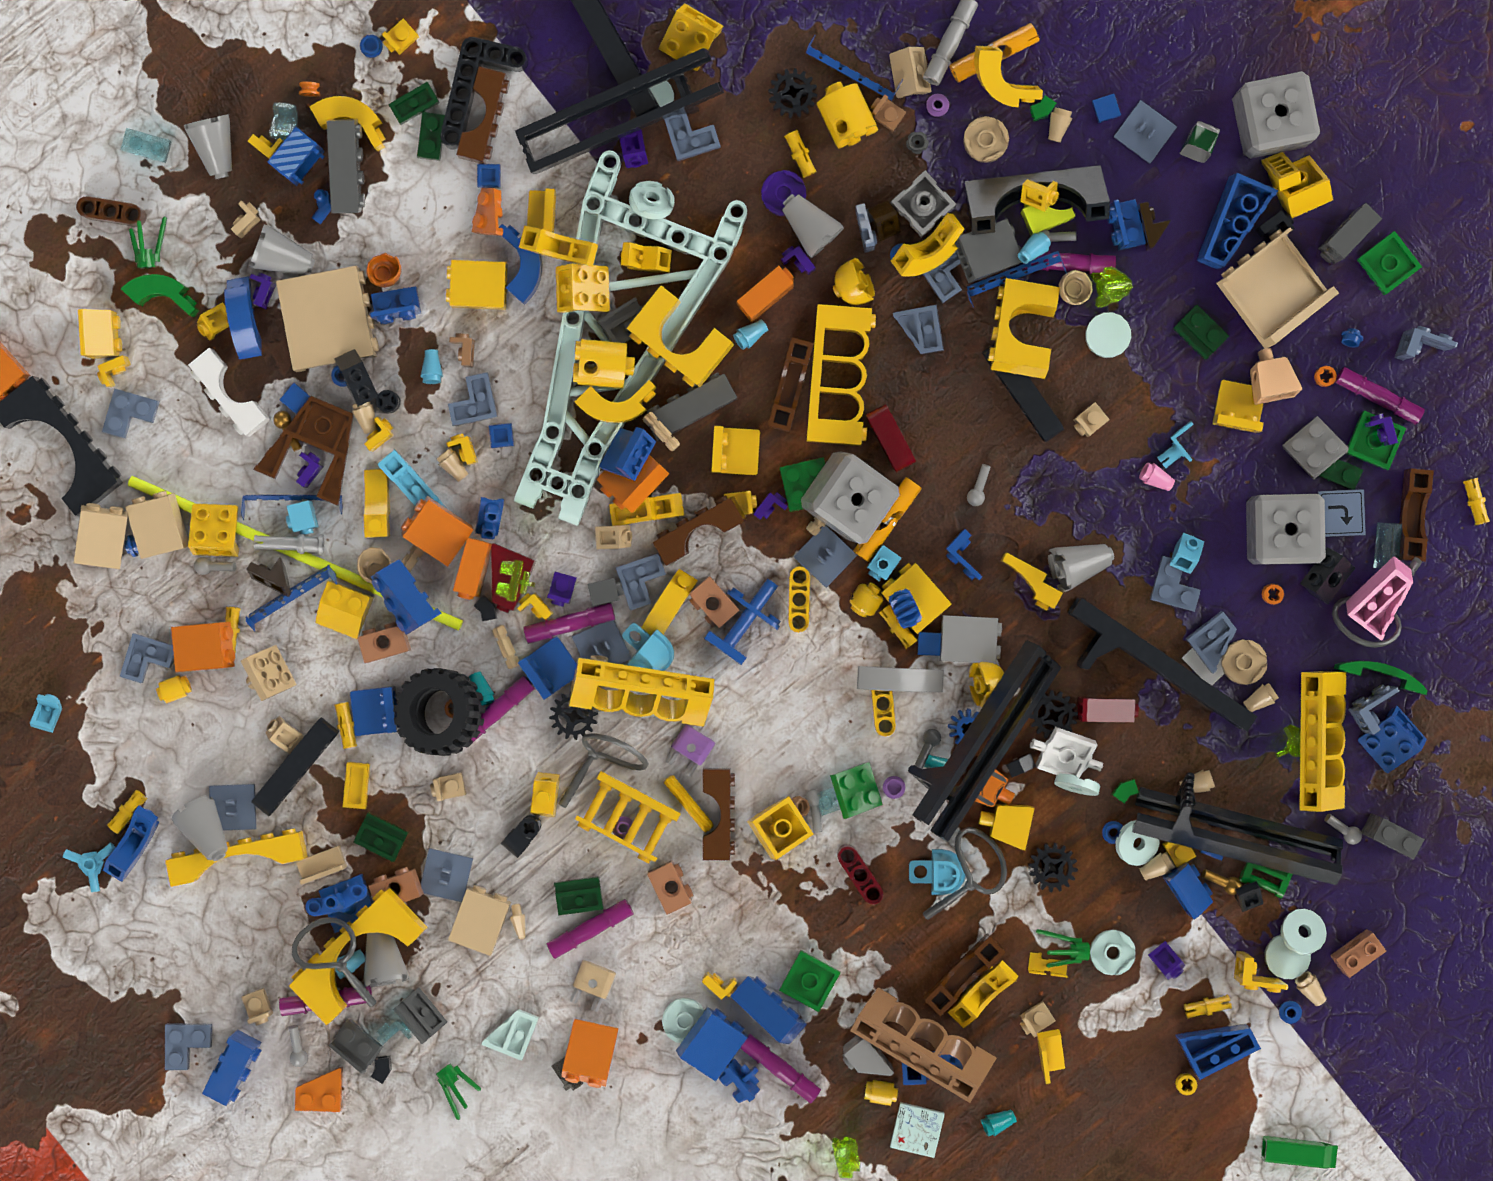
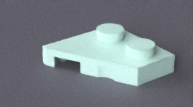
(513, 1034)

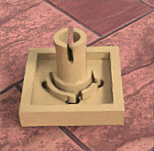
(264, 674)

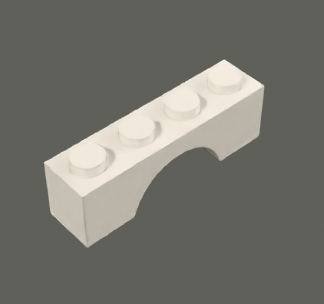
(210, 371)

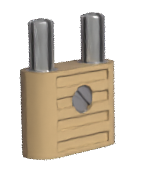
(593, 980)

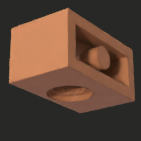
(726, 608)
(371, 649)
(407, 880)
(670, 900)
(1358, 953)

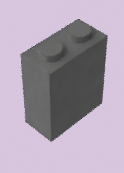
(1349, 234)
(989, 252)
(1392, 836)

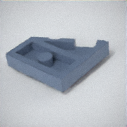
(868, 237)
(922, 328)
(1212, 640)

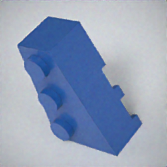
(403, 597)
(768, 1010)
(1217, 1047)
(232, 1068)

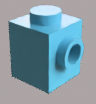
(302, 517)
(1187, 553)
(883, 563)

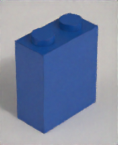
(712, 1043)

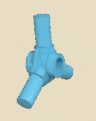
(91, 863)

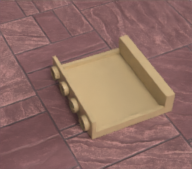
(1274, 289)
(326, 317)

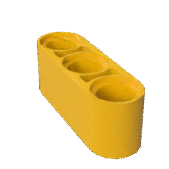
(803, 610)
(883, 714)

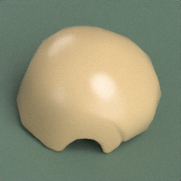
(1075, 287)
(371, 561)

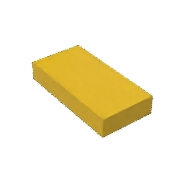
(356, 785)

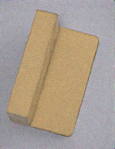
(910, 66)
(321, 864)

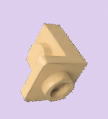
(244, 224)
(1090, 420)
(613, 537)
(283, 734)
(448, 786)
(257, 1007)
(1036, 1019)

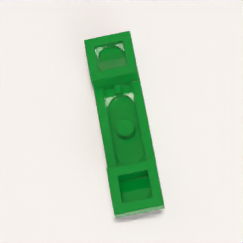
(1407, 681)

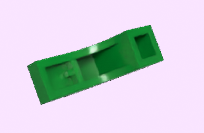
(154, 285)

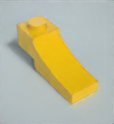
(376, 504)
(651, 509)
(1043, 593)

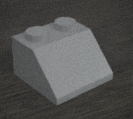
(866, 1057)

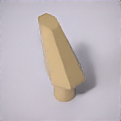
(518, 921)

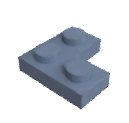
(688, 142)
(942, 280)
(479, 406)
(123, 408)
(634, 577)
(1169, 591)
(141, 652)
(180, 1039)

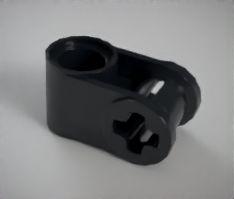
(520, 837)

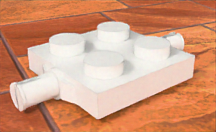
(1066, 753)

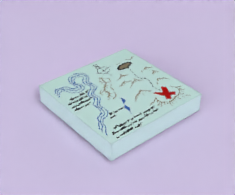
(917, 1129)

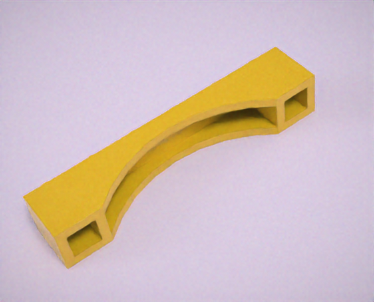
(281, 848)

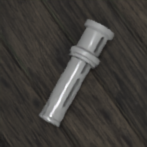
(301, 543)

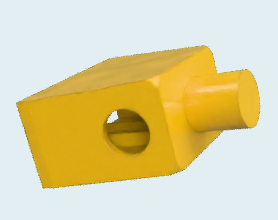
(545, 794)
(1009, 823)

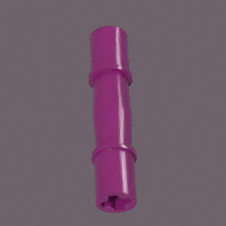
(1079, 262)
(1380, 395)
(569, 623)
(504, 703)
(590, 928)
(295, 1005)
(780, 1068)

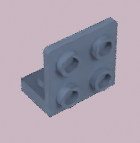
(1414, 339)
(1360, 711)

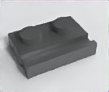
(616, 322)
(420, 1015)
(356, 1046)

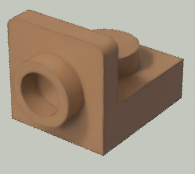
(887, 113)
(466, 353)

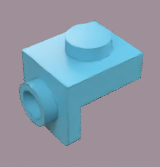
(46, 713)

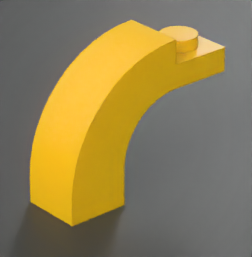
(988, 70)
(349, 108)
(615, 412)

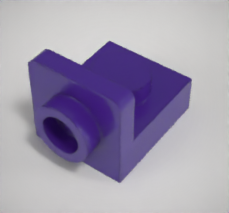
(634, 150)
(802, 261)
(263, 293)
(1387, 431)
(308, 473)
(766, 507)
(561, 589)
(1167, 961)

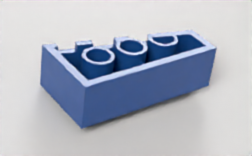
(1234, 217)

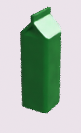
(1299, 1152)

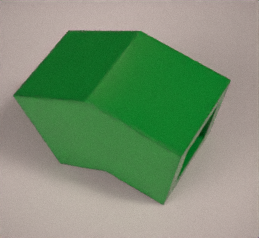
(1042, 109)
(1125, 790)

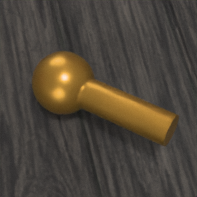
(282, 420)
(1229, 884)

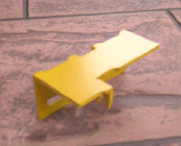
(1039, 966)

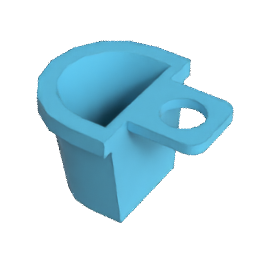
(652, 651)
(942, 872)

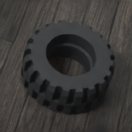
(412, 707)

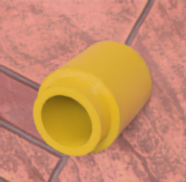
(173, 688)
(881, 1092)

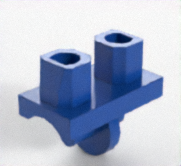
(489, 518)
(743, 1078)

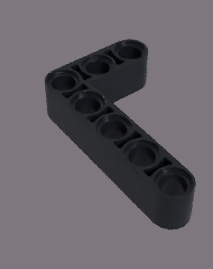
(467, 82)

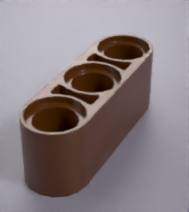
(101, 207)

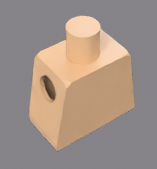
(1273, 378)

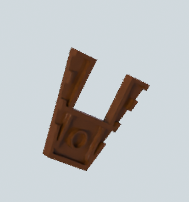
(321, 427)

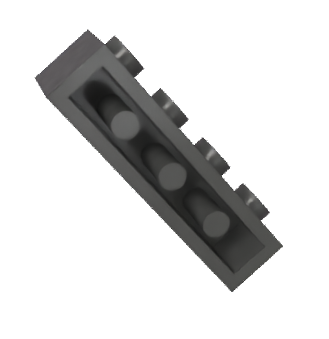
(345, 166)
(695, 404)

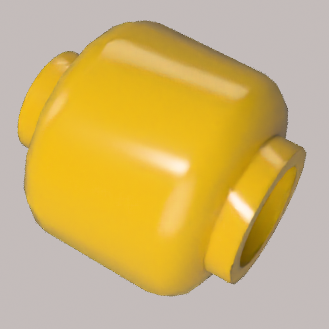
(866, 599)

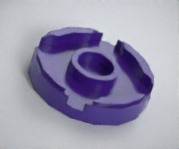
(778, 188)

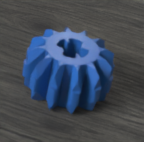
(905, 608)
(963, 719)

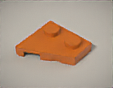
(488, 212)
(321, 1093)

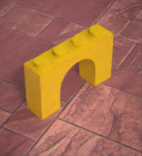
(648, 329)
(1009, 353)

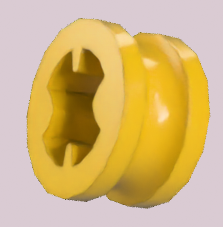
(1179, 1085)

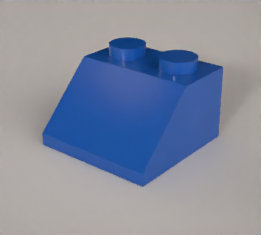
(1188, 889)

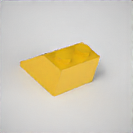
(1310, 194)
(99, 333)
(343, 609)
(780, 828)

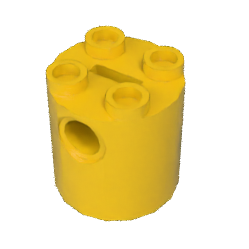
(846, 114)
(609, 365)

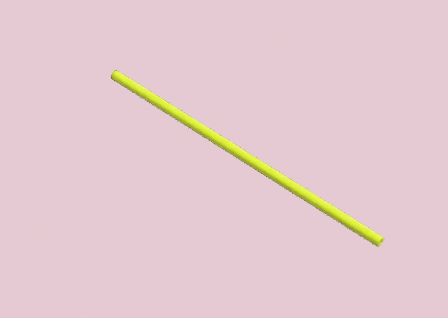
(306, 558)

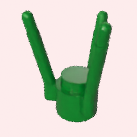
(145, 257)
(1078, 951)
(447, 1078)

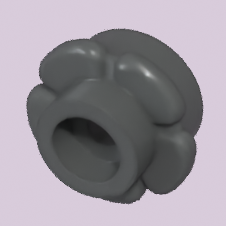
(917, 136)

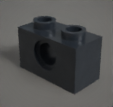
(356, 377)
(1328, 576)

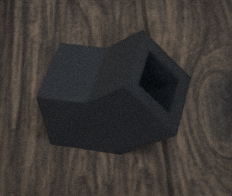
(486, 608)
(1020, 765)
(382, 1068)

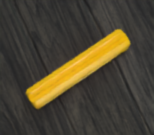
(688, 803)

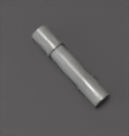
(950, 41)

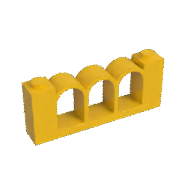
(838, 319)
(694, 691)
(1322, 741)

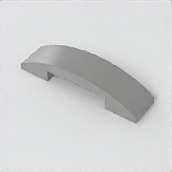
(900, 679)

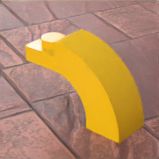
(558, 246)
(932, 251)
(669, 603)
(981, 993)

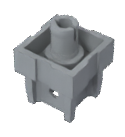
(920, 216)

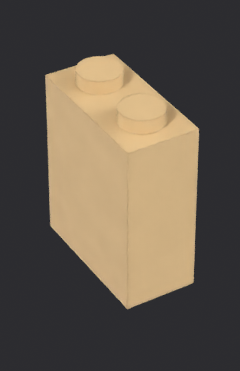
(157, 524)
(100, 536)
(480, 920)

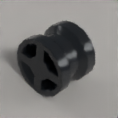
(385, 399)

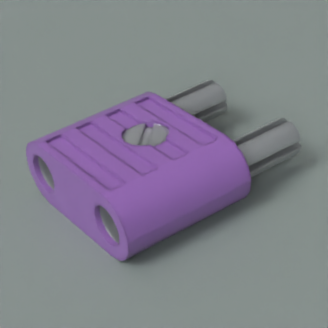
(693, 746)

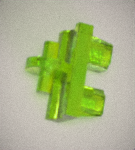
(510, 590)
(846, 1156)

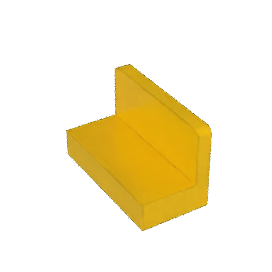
(542, 209)
(1050, 1052)

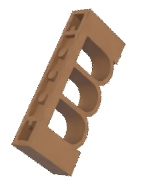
(884, 1008)

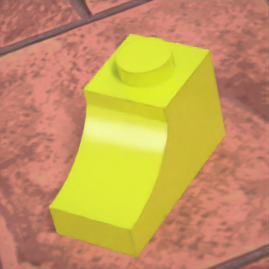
(1038, 220)

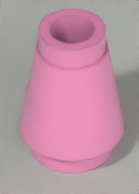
(1156, 477)

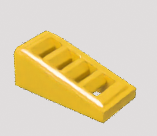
(1284, 175)

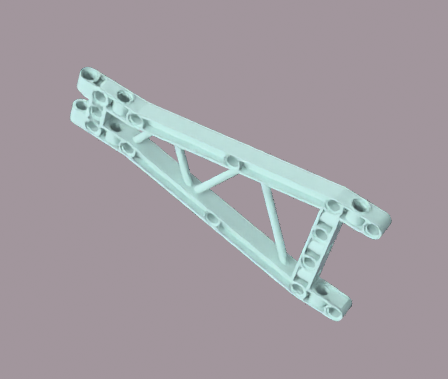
(561, 385)

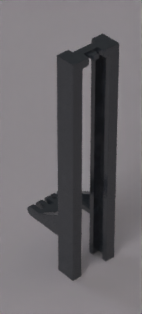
(686, 104)
(1114, 635)
(942, 780)
(1182, 833)

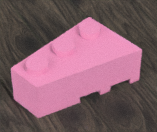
(1380, 597)

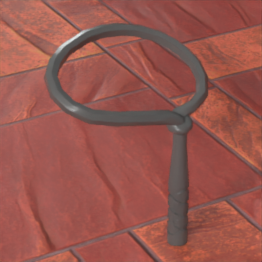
(1414, 565)
(593, 755)
(969, 884)
(341, 964)

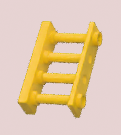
(646, 805)

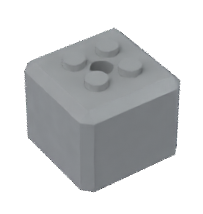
(1263, 130)
(832, 493)
(1266, 529)

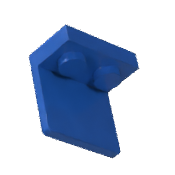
(1126, 225)
(395, 304)
(628, 453)
(549, 667)
(374, 711)
(1394, 742)

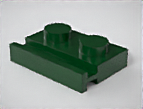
(1201, 332)
(381, 837)
(578, 895)

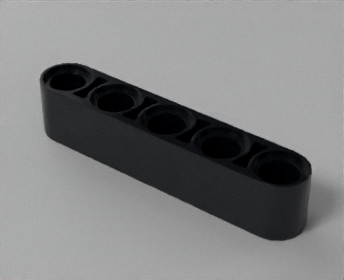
(1030, 402)
(295, 766)

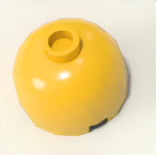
(853, 284)
(985, 679)

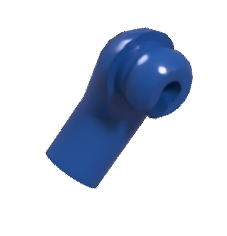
(324, 205)

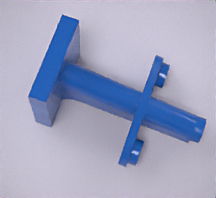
(745, 620)
(341, 901)

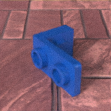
(961, 543)

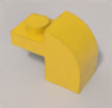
(646, 258)

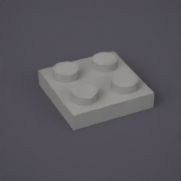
(1315, 447)

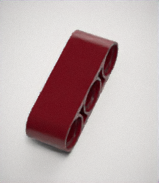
(890, 438)
(858, 863)

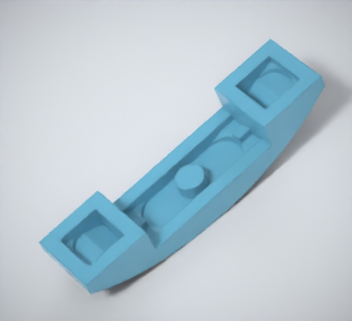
(406, 478)

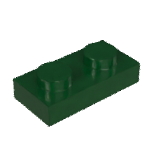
(414, 103)
(429, 139)
(1343, 474)

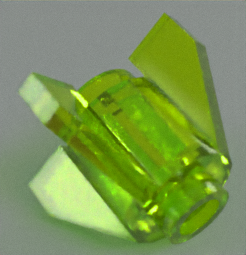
(1111, 286)
(1293, 742)

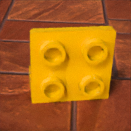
(689, 33)
(582, 288)
(1236, 408)
(735, 451)
(213, 530)
(1245, 974)

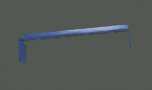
(850, 73)
(1018, 274)
(277, 497)
(329, 573)

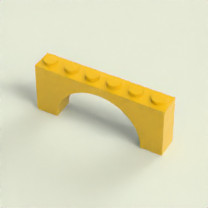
(385, 916)

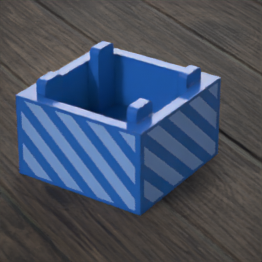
(296, 156)

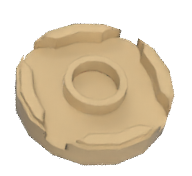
(986, 139)
(1244, 662)

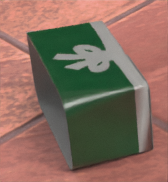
(1200, 142)

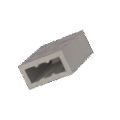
(970, 639)

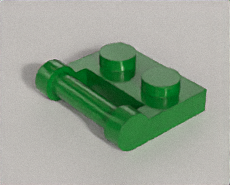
(1278, 890)

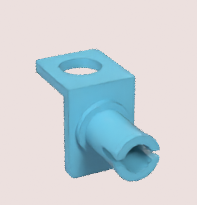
(1176, 450)

